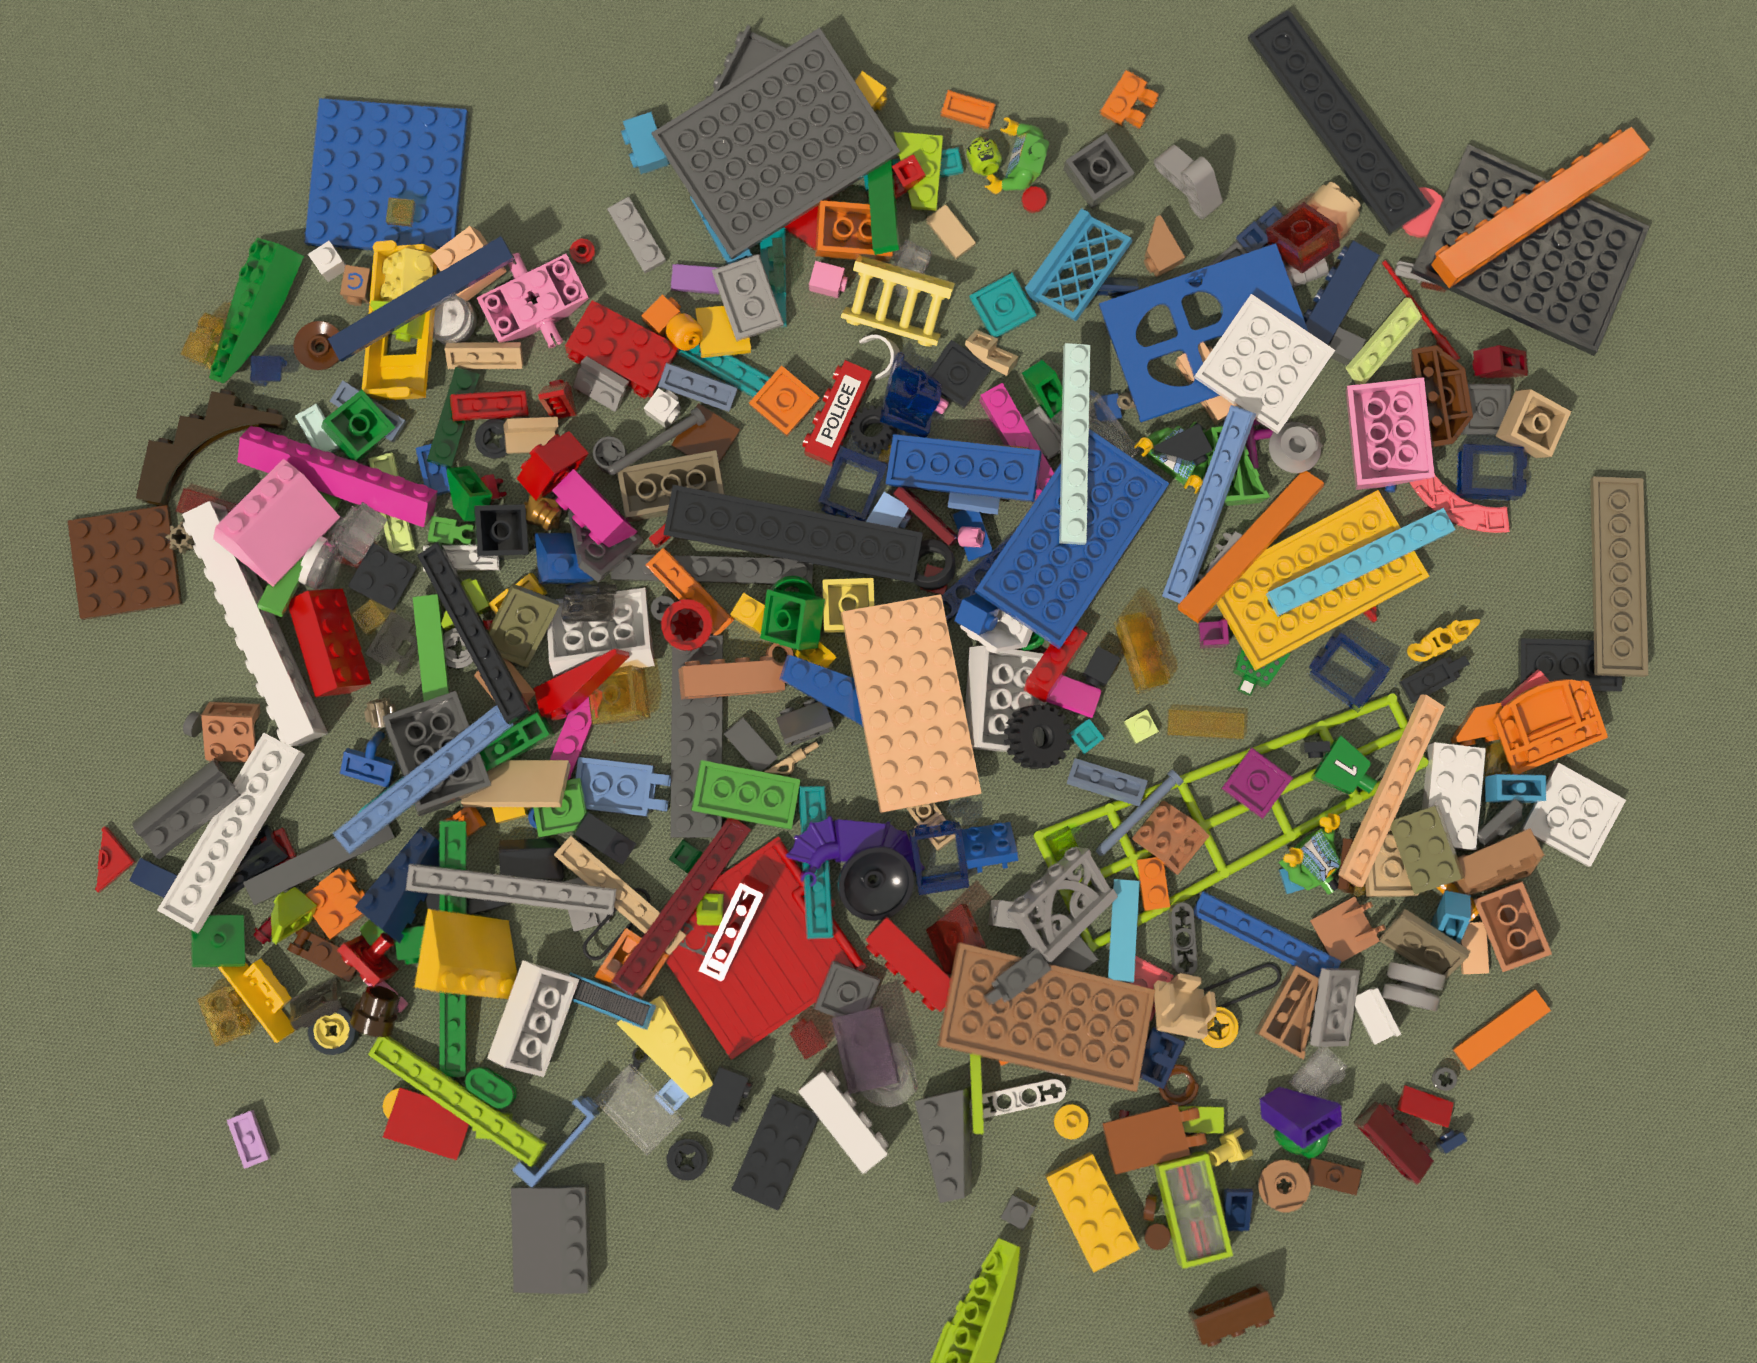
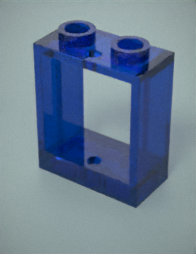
(862, 462)
(1465, 472)
(1369, 688)
(944, 881)

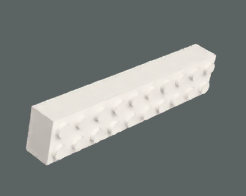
(256, 631)

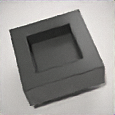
(1017, 1212)

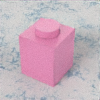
(828, 279)

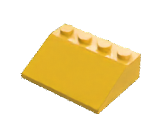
(466, 955)

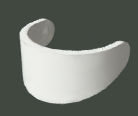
(893, 349)

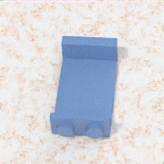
(533, 1175)

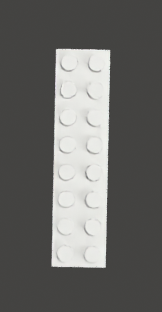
(230, 833)

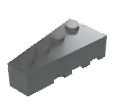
(948, 1140)

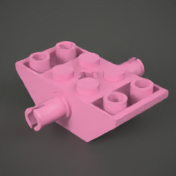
(510, 305)

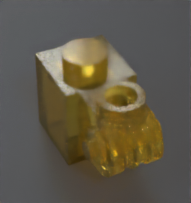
(200, 345)

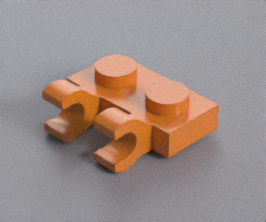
(1123, 98)

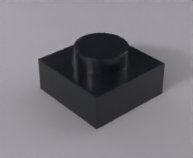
(1315, 749)

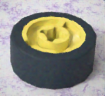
(333, 1044)

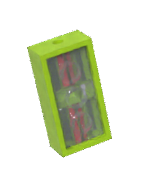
(1193, 1209)

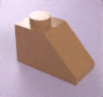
(1162, 250)

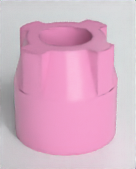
(971, 537)

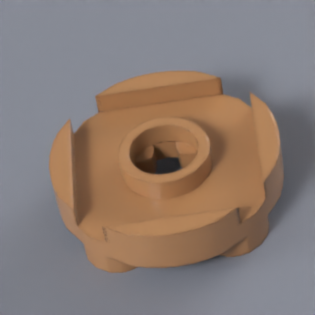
(1293, 1173)

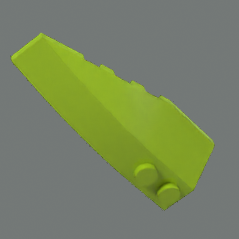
(983, 1315)

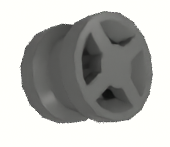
(658, 605)

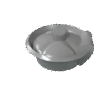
(1295, 447)

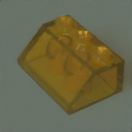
(1142, 652)

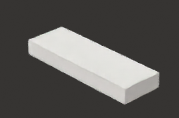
(465, 559)

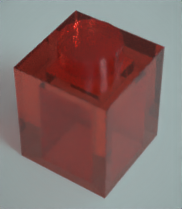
(807, 1038)

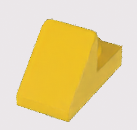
(819, 656)

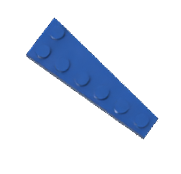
(823, 685)

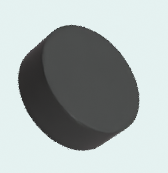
(193, 724)

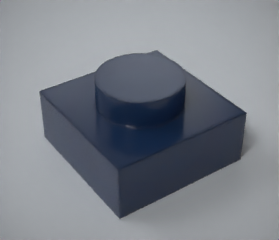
(1450, 1140)

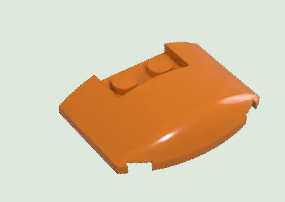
(1548, 723)

